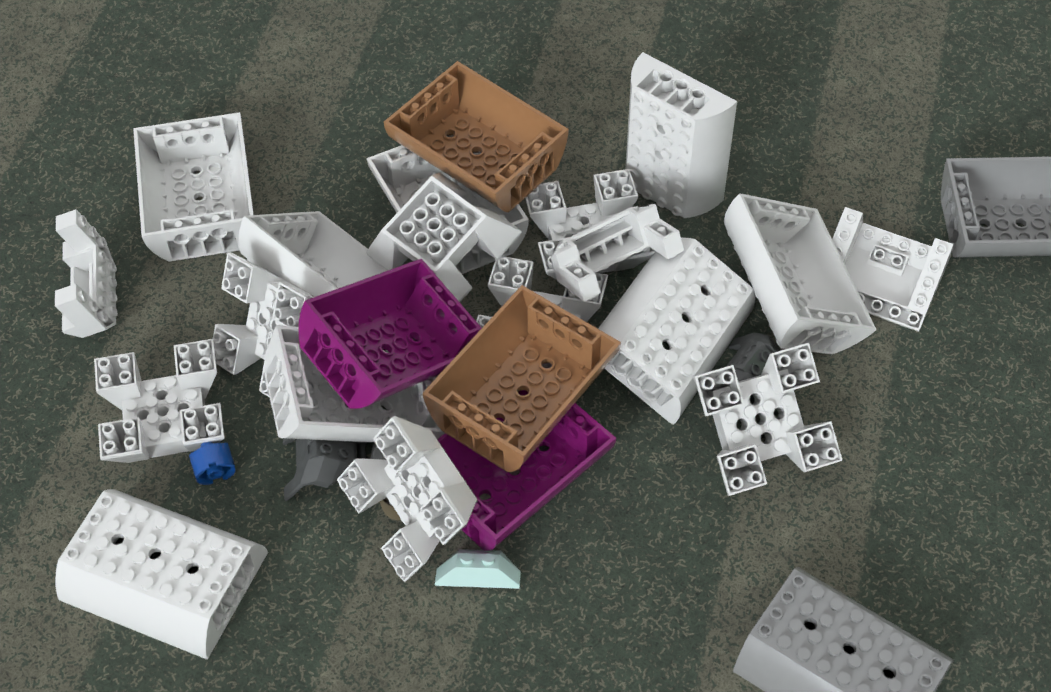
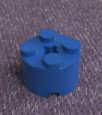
(212, 462)

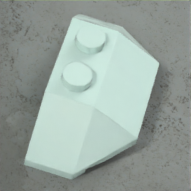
(478, 569)

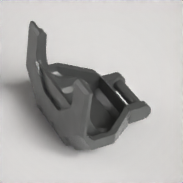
(752, 356)
(321, 462)

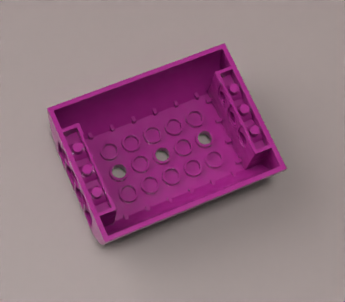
(354, 324)
(573, 448)

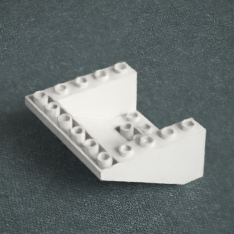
(889, 270)

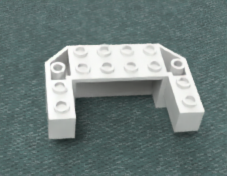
(611, 242)
(91, 298)

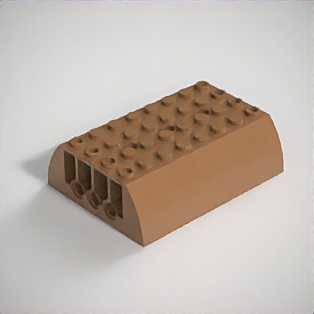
(514, 139)
(509, 358)

